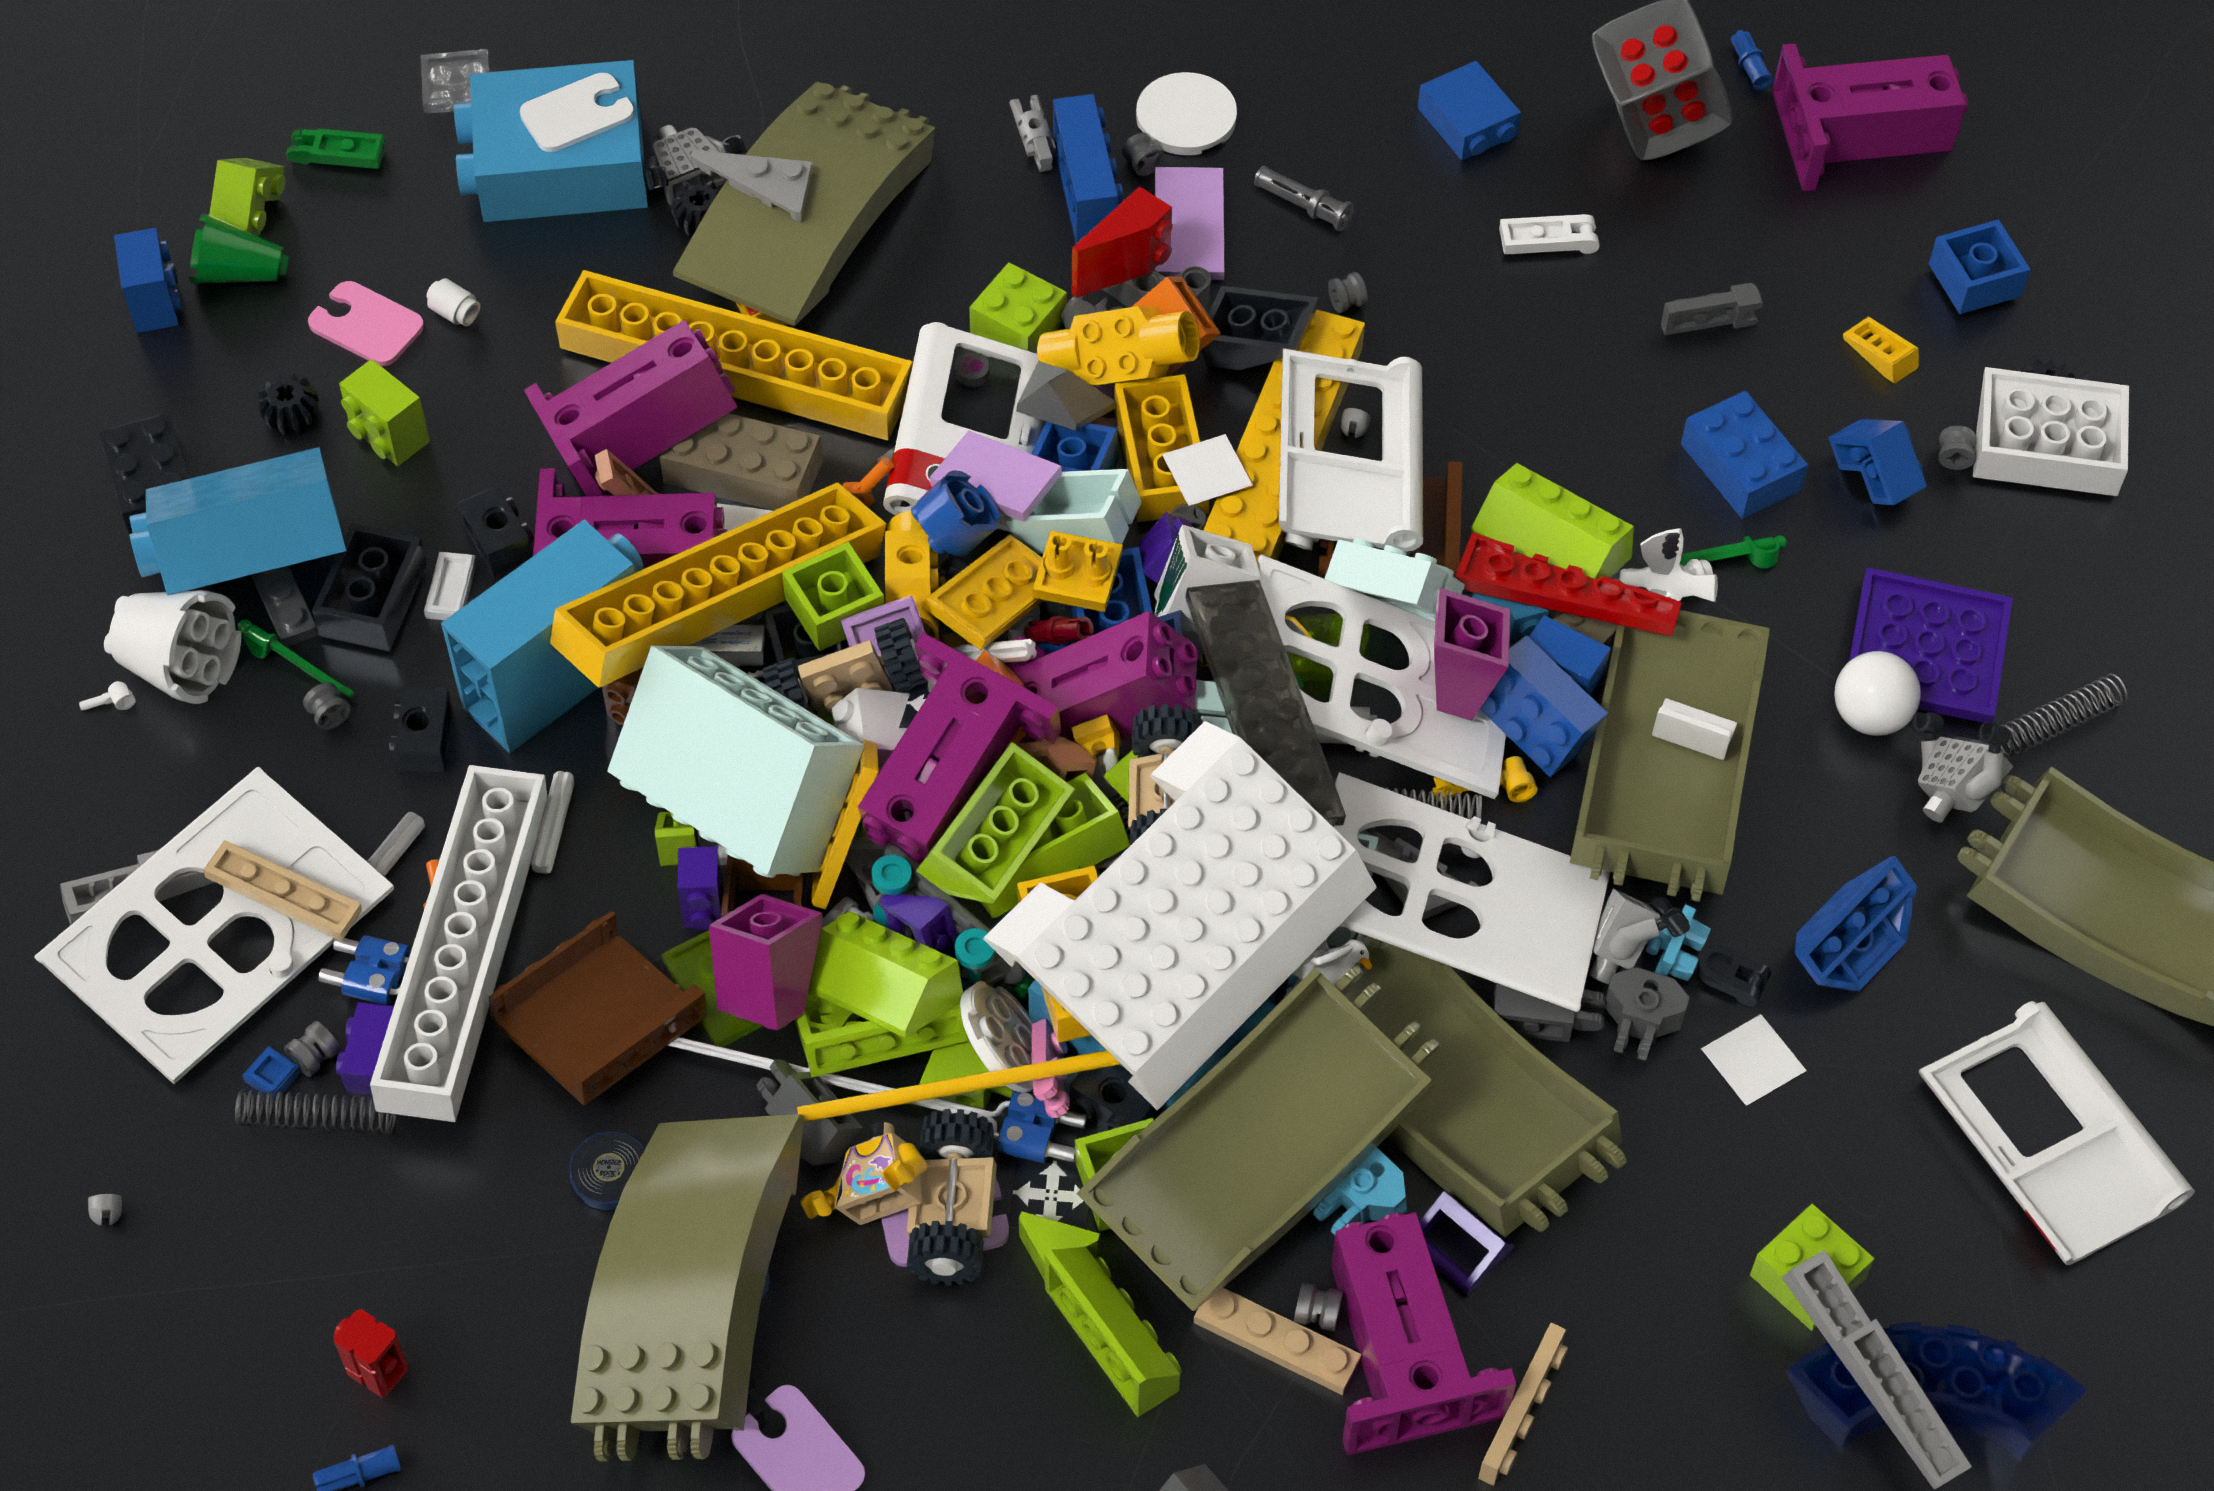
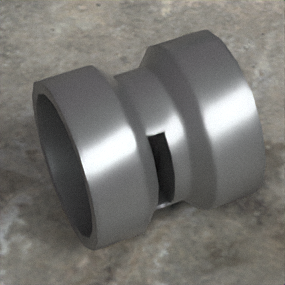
(312, 1048)
(1318, 1306)

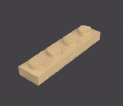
(282, 890)
(1279, 1339)
(1517, 1419)

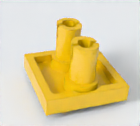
(1077, 571)

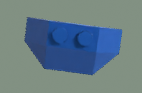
(1858, 928)

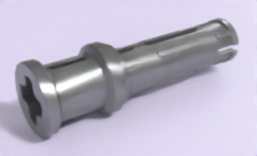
(1319, 201)

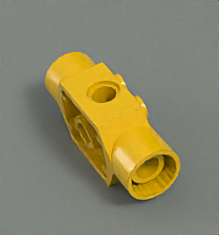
(1122, 344)
(911, 566)

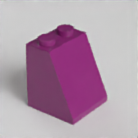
(1468, 651)
(764, 960)

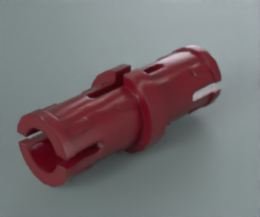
(1059, 630)

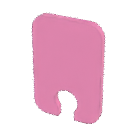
(372, 328)

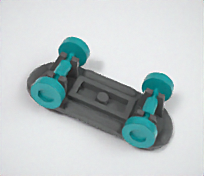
(897, 874)

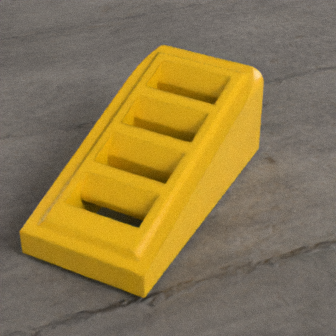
(1894, 366)

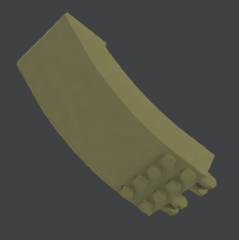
(859, 166)
(1654, 803)
(2100, 892)
(1503, 1118)
(1260, 1137)
(684, 1284)

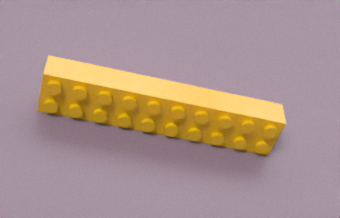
(761, 358)
(1253, 512)
(708, 584)

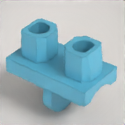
(1673, 960)

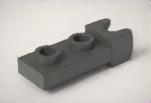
(1713, 310)

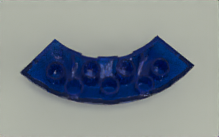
(1964, 1376)

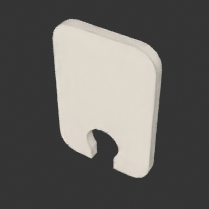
(572, 115)

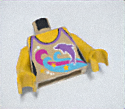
(874, 1180)

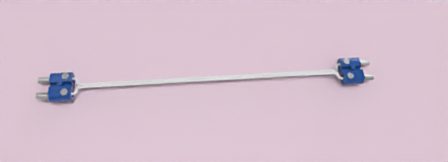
(1024, 1132)

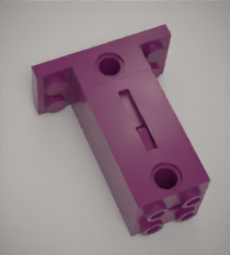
(1866, 109)
(637, 404)
(652, 523)
(1114, 674)
(949, 748)
(1406, 1340)

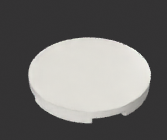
(1186, 113)
(998, 1029)

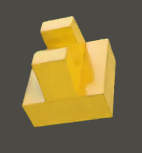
(1097, 736)

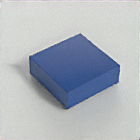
(271, 1073)

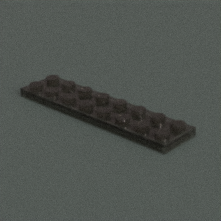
(1261, 688)

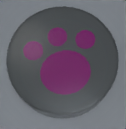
(971, 369)

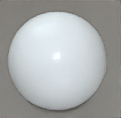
(1877, 693)

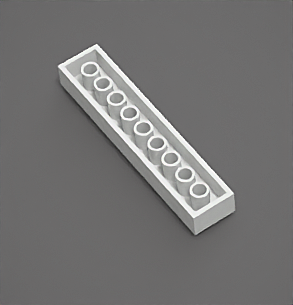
(459, 945)

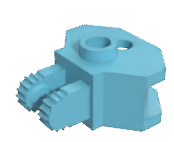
(1367, 1193)

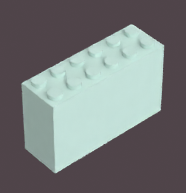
(735, 760)

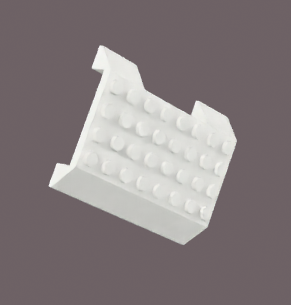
(1192, 915)

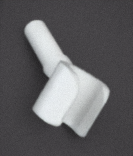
(117, 693)

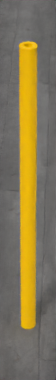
(957, 1085)

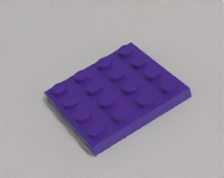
(1943, 632)

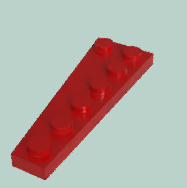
(1499, 572)

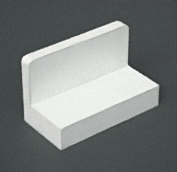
(1694, 728)

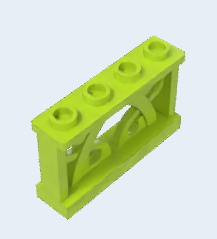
(839, 1042)

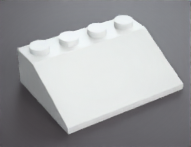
(2052, 431)

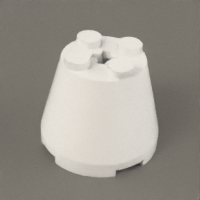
(176, 641)

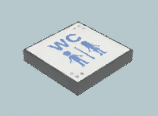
(738, 644)

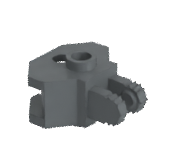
(1643, 1011)

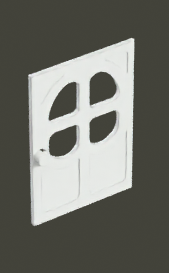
(1422, 738)
(258, 819)
(1532, 917)

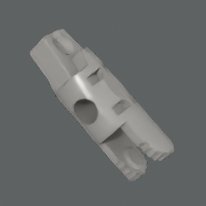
(1034, 132)

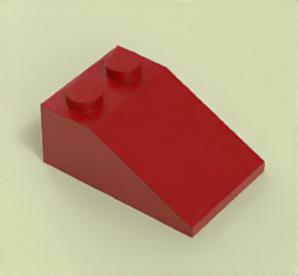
(1123, 244)

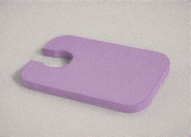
(805, 1455)

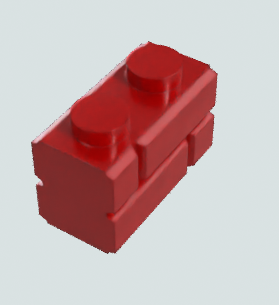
(370, 1352)

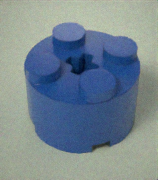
(956, 514)

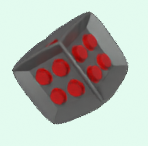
(1662, 78)

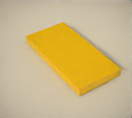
(988, 593)
(825, 879)

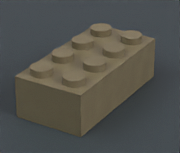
(745, 462)

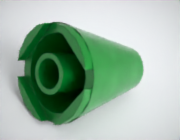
(234, 255)

